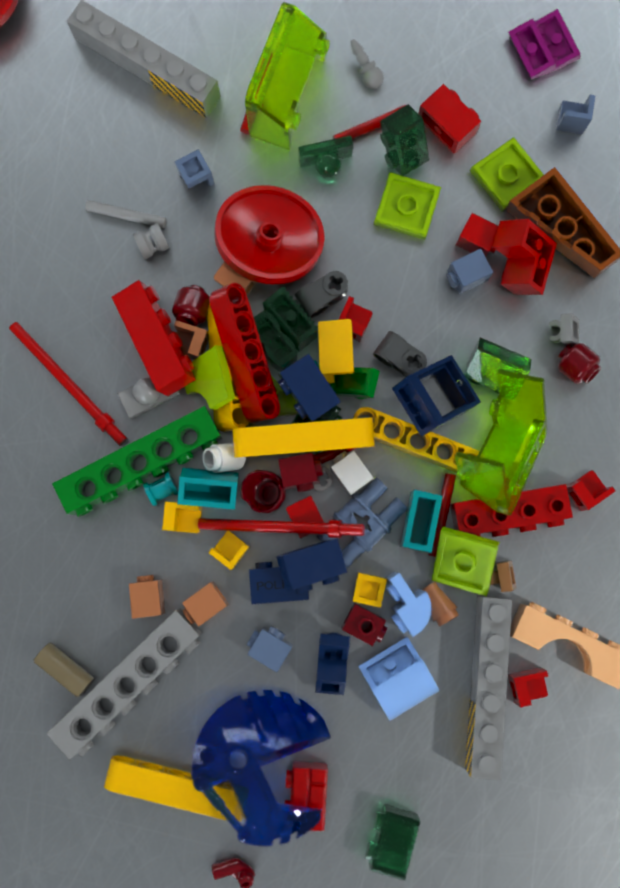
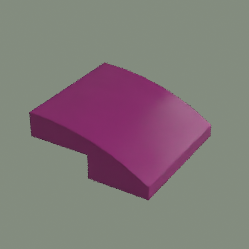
(544, 44)

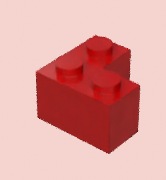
(528, 256)

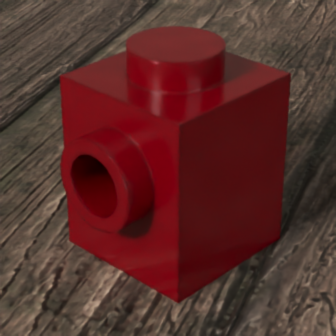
(300, 472)
(364, 625)

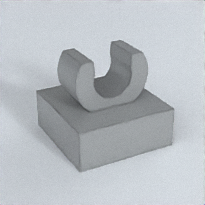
(568, 330)

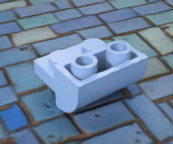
(413, 609)
(398, 678)

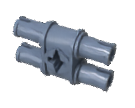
(378, 523)

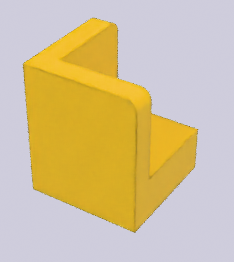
(181, 517)
(229, 550)
(369, 589)

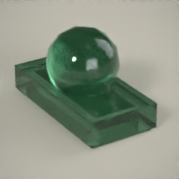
(326, 155)

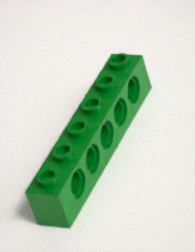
(71, 488)

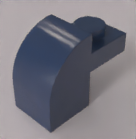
(332, 663)

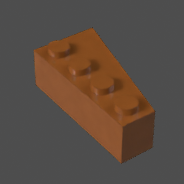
(567, 221)

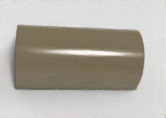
(64, 670)

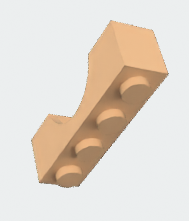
(537, 629)

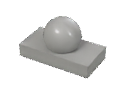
(142, 397)

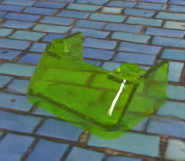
(282, 75)
(511, 446)

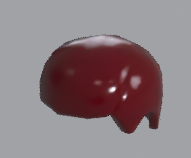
(263, 491)

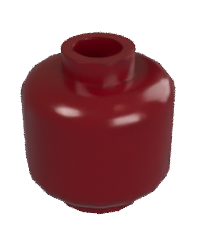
(191, 305)
(579, 363)

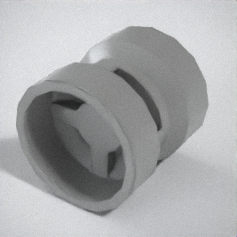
(145, 243)

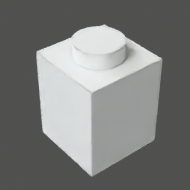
(350, 472)

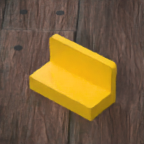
(335, 348)

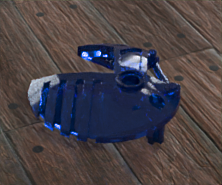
(263, 732)

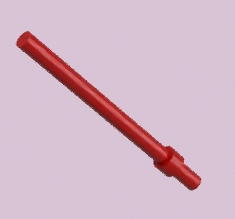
(103, 420)
(333, 528)

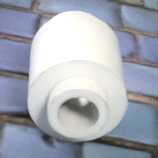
(221, 458)

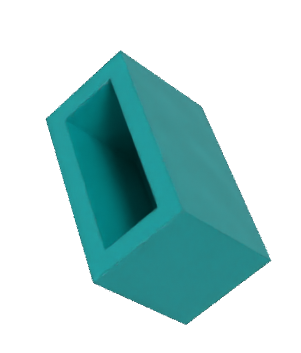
(207, 488)
(421, 521)

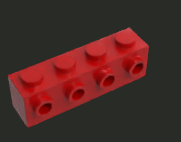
(153, 338)
(532, 508)

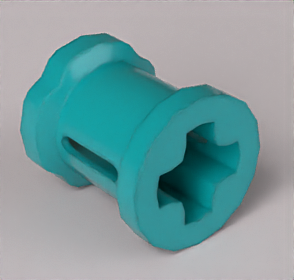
(160, 489)

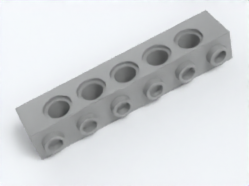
(68, 733)

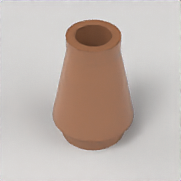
(442, 607)

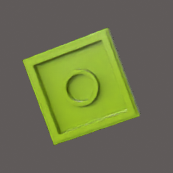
(506, 173)
(407, 206)
(465, 561)

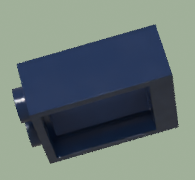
(420, 405)

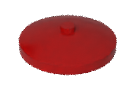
(269, 234)

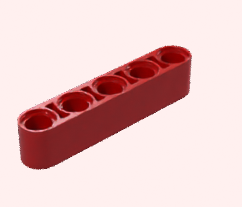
(244, 353)

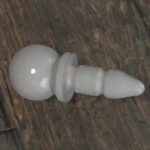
(372, 75)

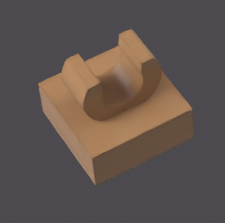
(504, 576)

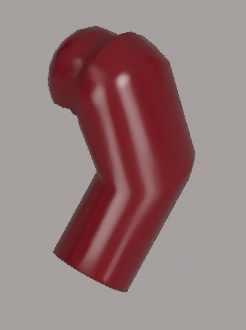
(237, 868)

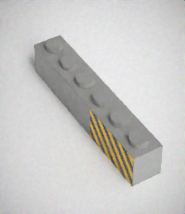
(144, 58)
(488, 688)

